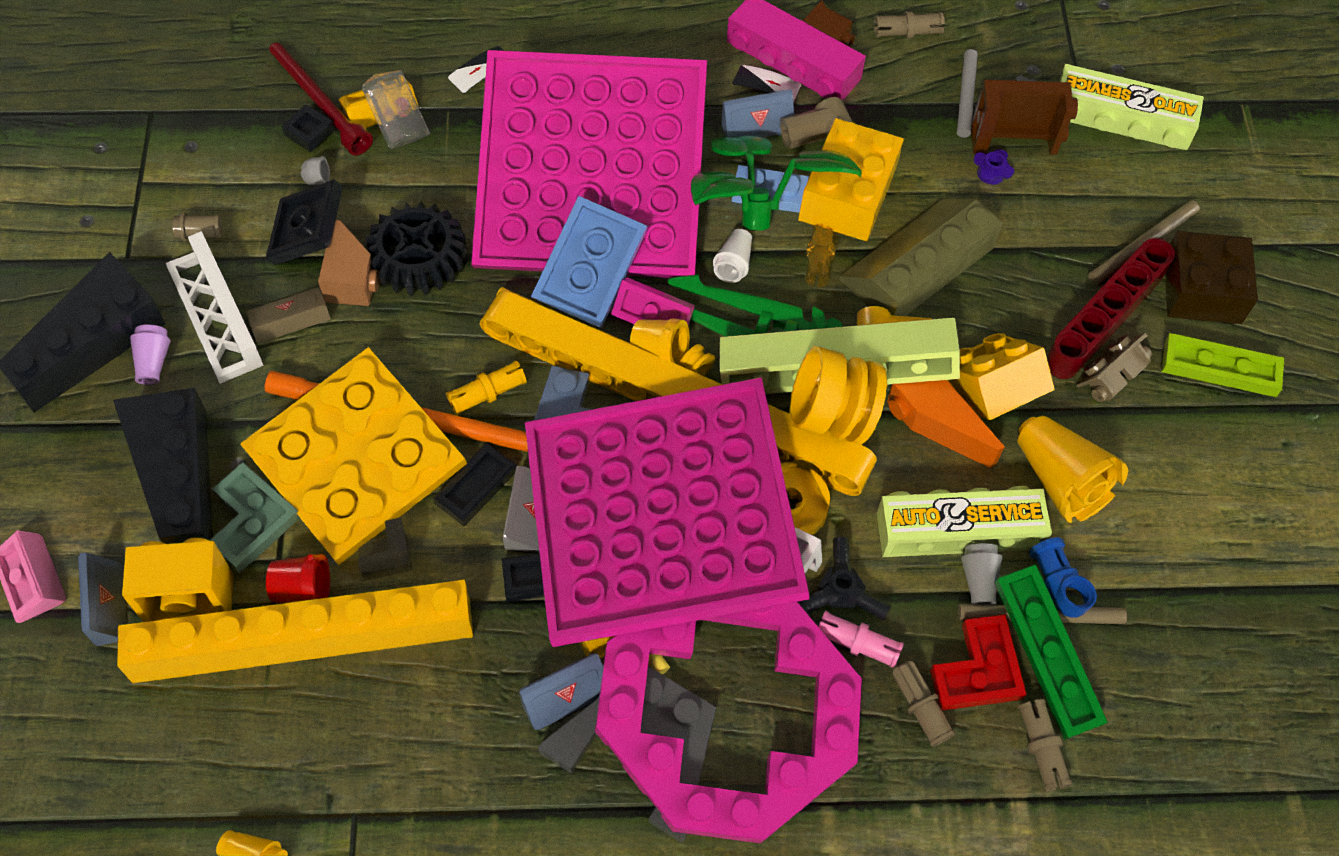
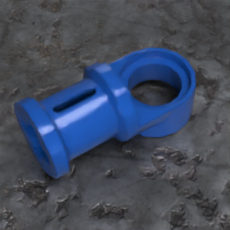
(1060, 576)

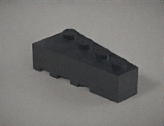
(79, 334)
(171, 460)

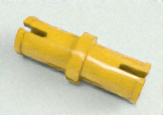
(486, 387)

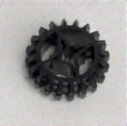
(415, 261)

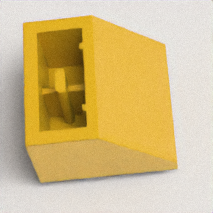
(1002, 375)

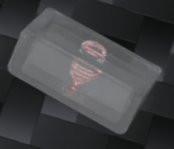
(395, 108)

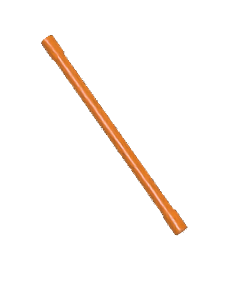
(296, 387)

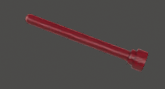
(353, 136)

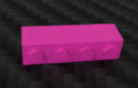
(795, 48)

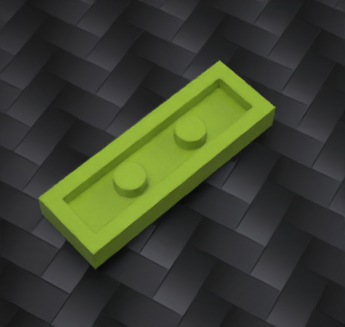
(1223, 365)

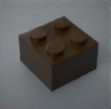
(1211, 278)

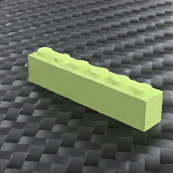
(906, 349)

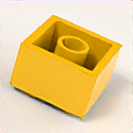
(176, 579)

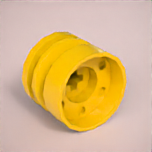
(838, 395)

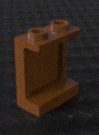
(1023, 112)

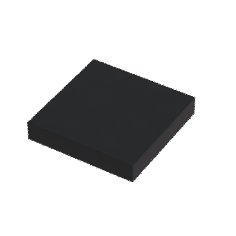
(304, 222)

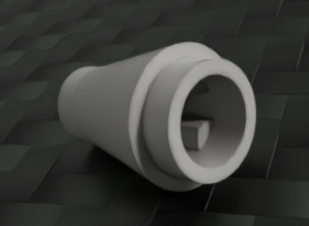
(981, 570)

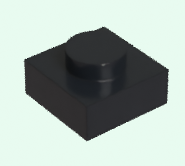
(308, 128)

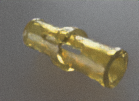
(820, 254)

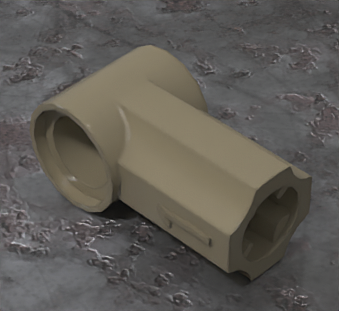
(814, 124)

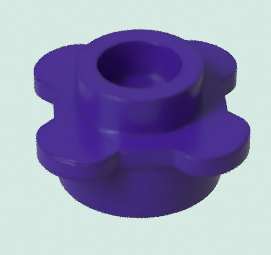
(993, 166)

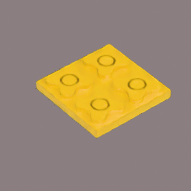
(353, 454)

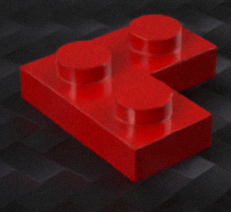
(989, 675)

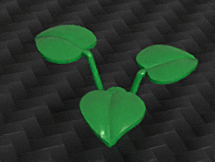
(756, 201)

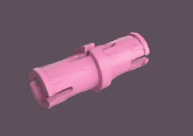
(860, 639)

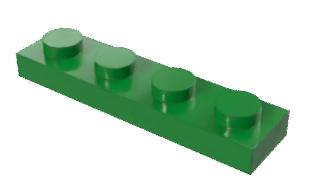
(1050, 652)

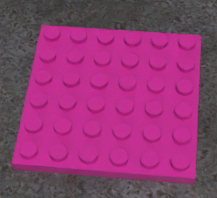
(592, 130)
(662, 513)

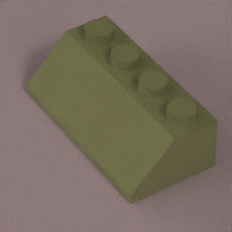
(924, 256)

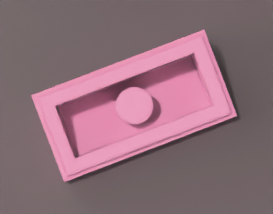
(29, 576)

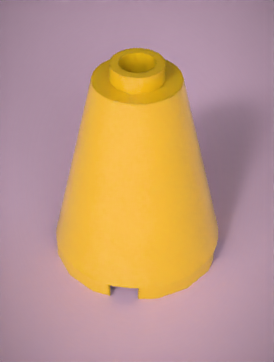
(1070, 467)

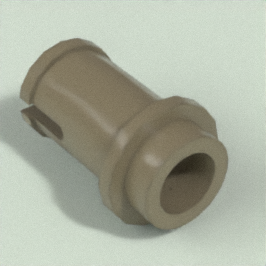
(188, 225)

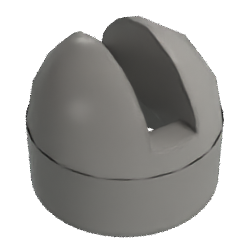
(315, 171)

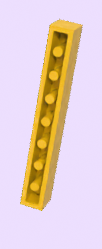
(294, 631)

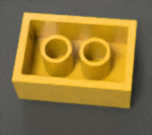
(845, 199)

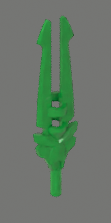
(768, 310)

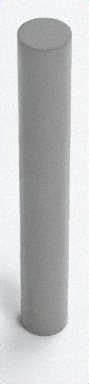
(967, 93)

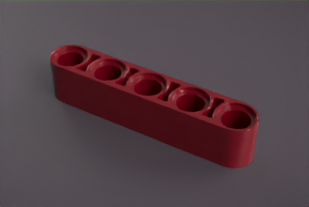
(1109, 308)

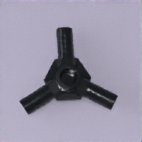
(843, 586)

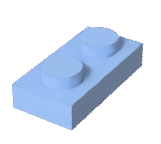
(769, 179)

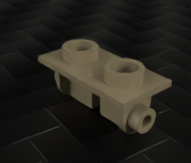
(1125, 356)

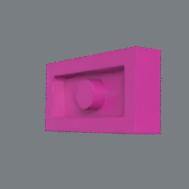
(640, 301)

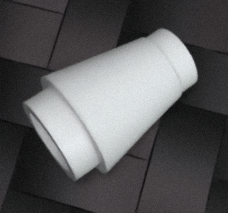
(733, 257)

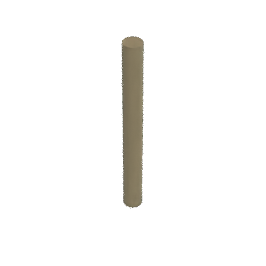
(1158, 231)
(1094, 615)

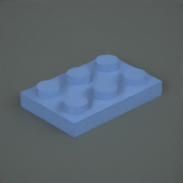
(589, 262)

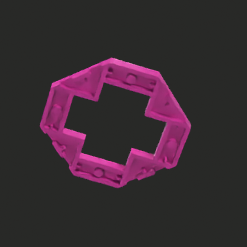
(790, 778)

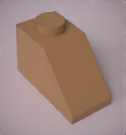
(347, 270)

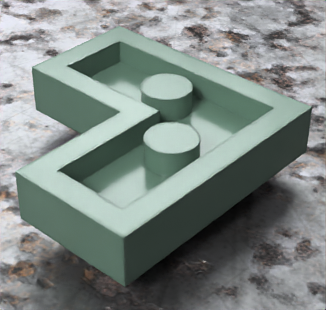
(259, 520)

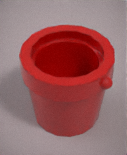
(298, 579)

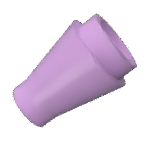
(149, 352)

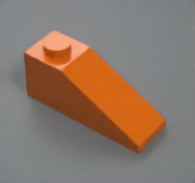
(945, 417)

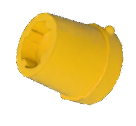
(662, 338)

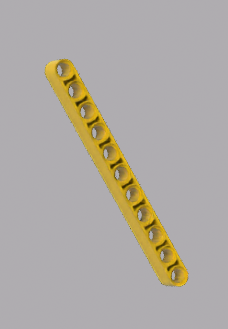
(646, 376)

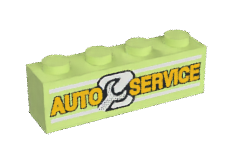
(1134, 107)
(950, 521)

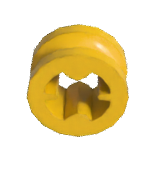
(697, 360)

